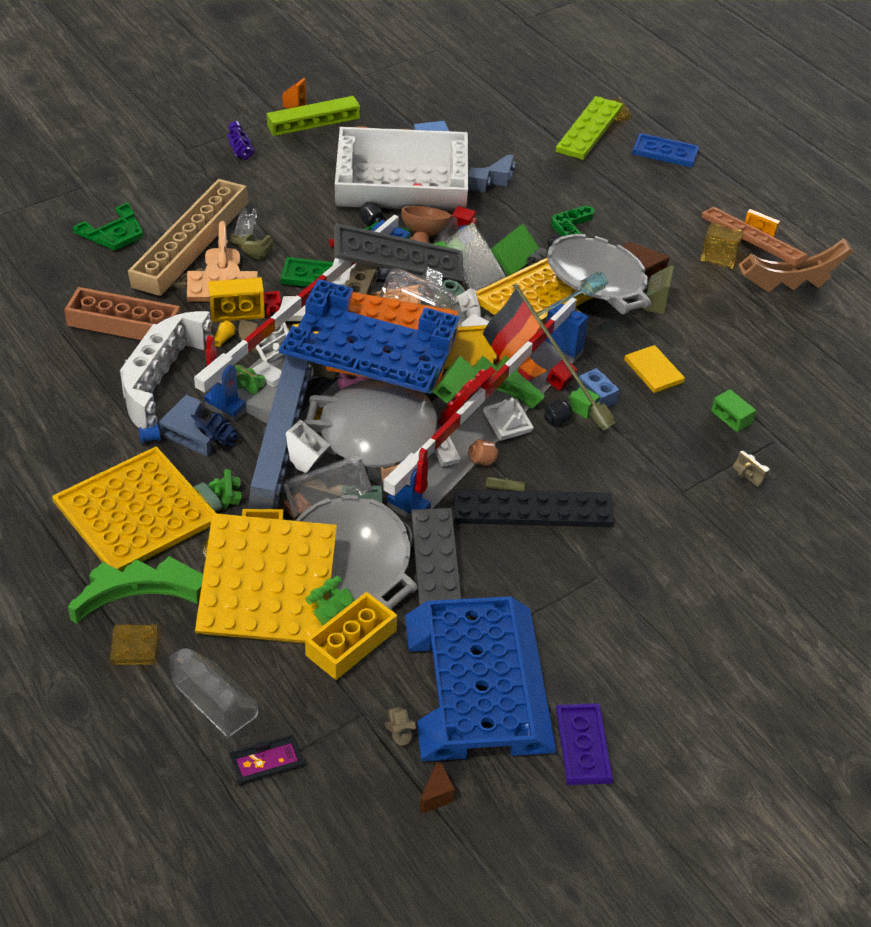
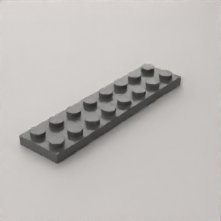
(396, 252)

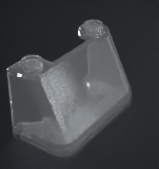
(401, 280)

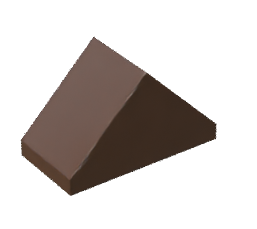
(438, 790)

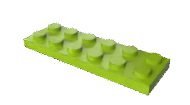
(589, 127)

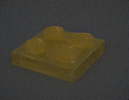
(134, 644)

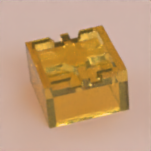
(722, 245)

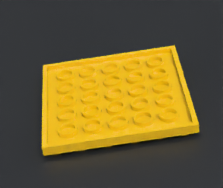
(135, 509)
(261, 575)

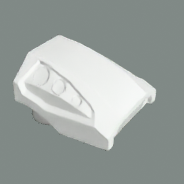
(270, 346)

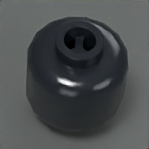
(370, 213)
(558, 412)

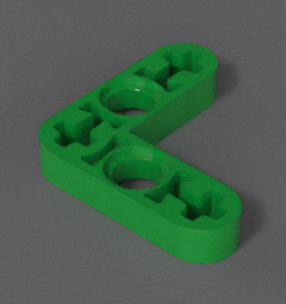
(563, 220)

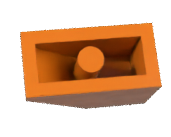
(295, 95)

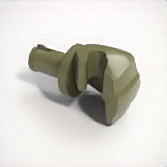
(255, 249)

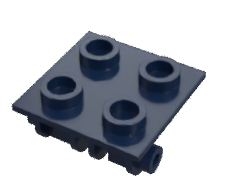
(217, 428)

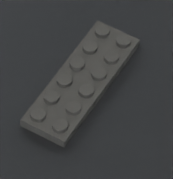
(435, 555)

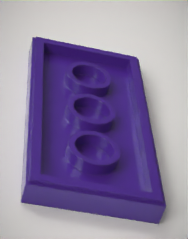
(583, 744)

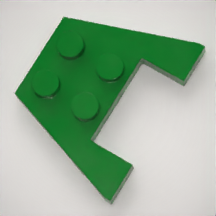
(116, 233)

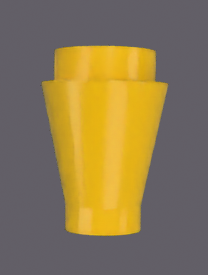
(224, 332)

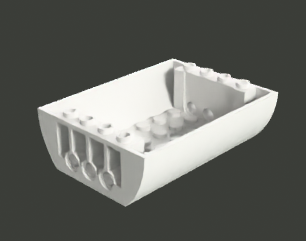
(387, 163)

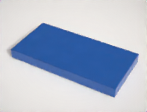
(665, 150)

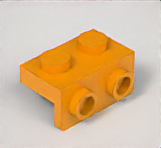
(762, 222)

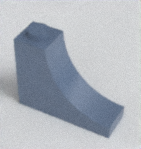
(181, 427)

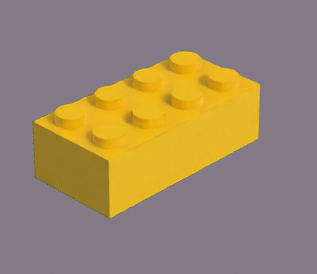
(351, 635)

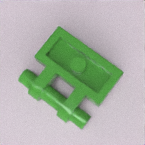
(330, 608)

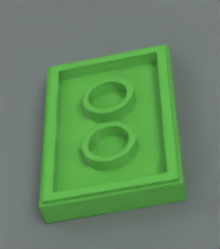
(514, 249)

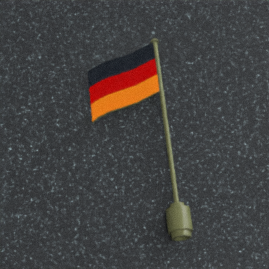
(515, 326)

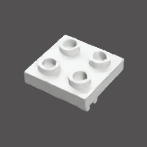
(508, 419)

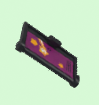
(254, 764)

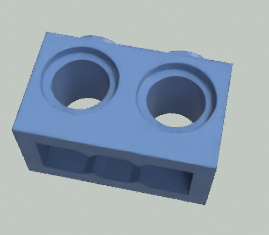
(600, 385)

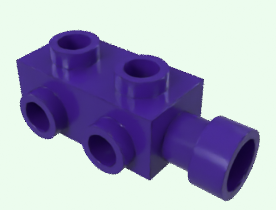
(239, 141)

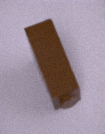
(651, 260)

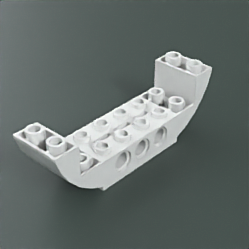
(154, 357)

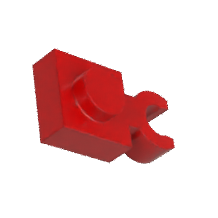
(272, 302)

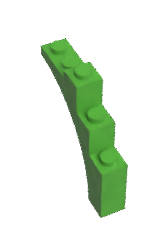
(461, 372)
(137, 578)

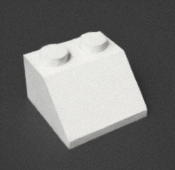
(305, 446)

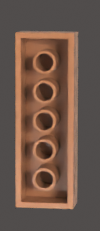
(115, 313)

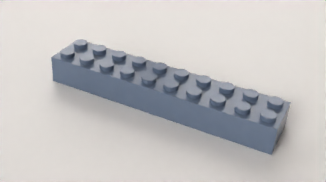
(274, 449)

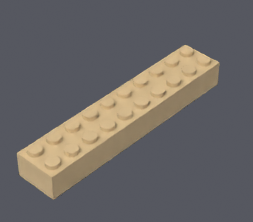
(188, 237)

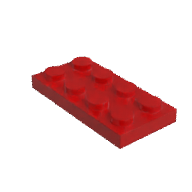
(465, 394)

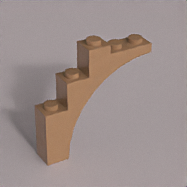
(815, 269)

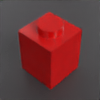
(464, 216)
(560, 375)

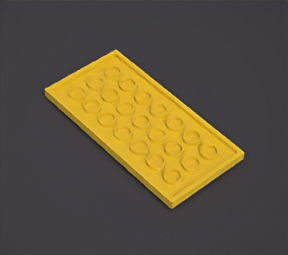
(538, 285)

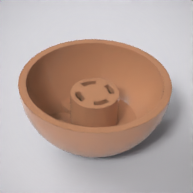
(425, 219)

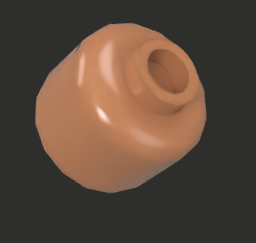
(483, 452)

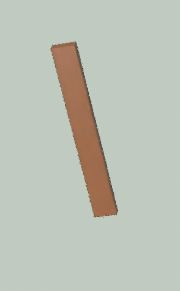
(756, 236)

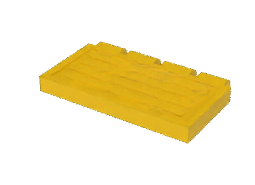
(470, 345)

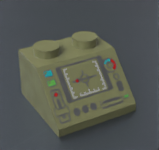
(658, 290)

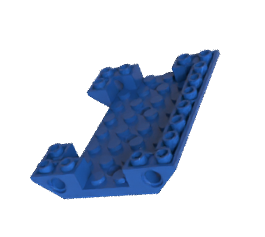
(404, 366)
(507, 668)

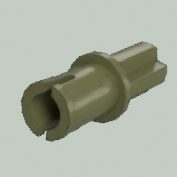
(504, 484)

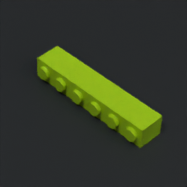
(313, 115)

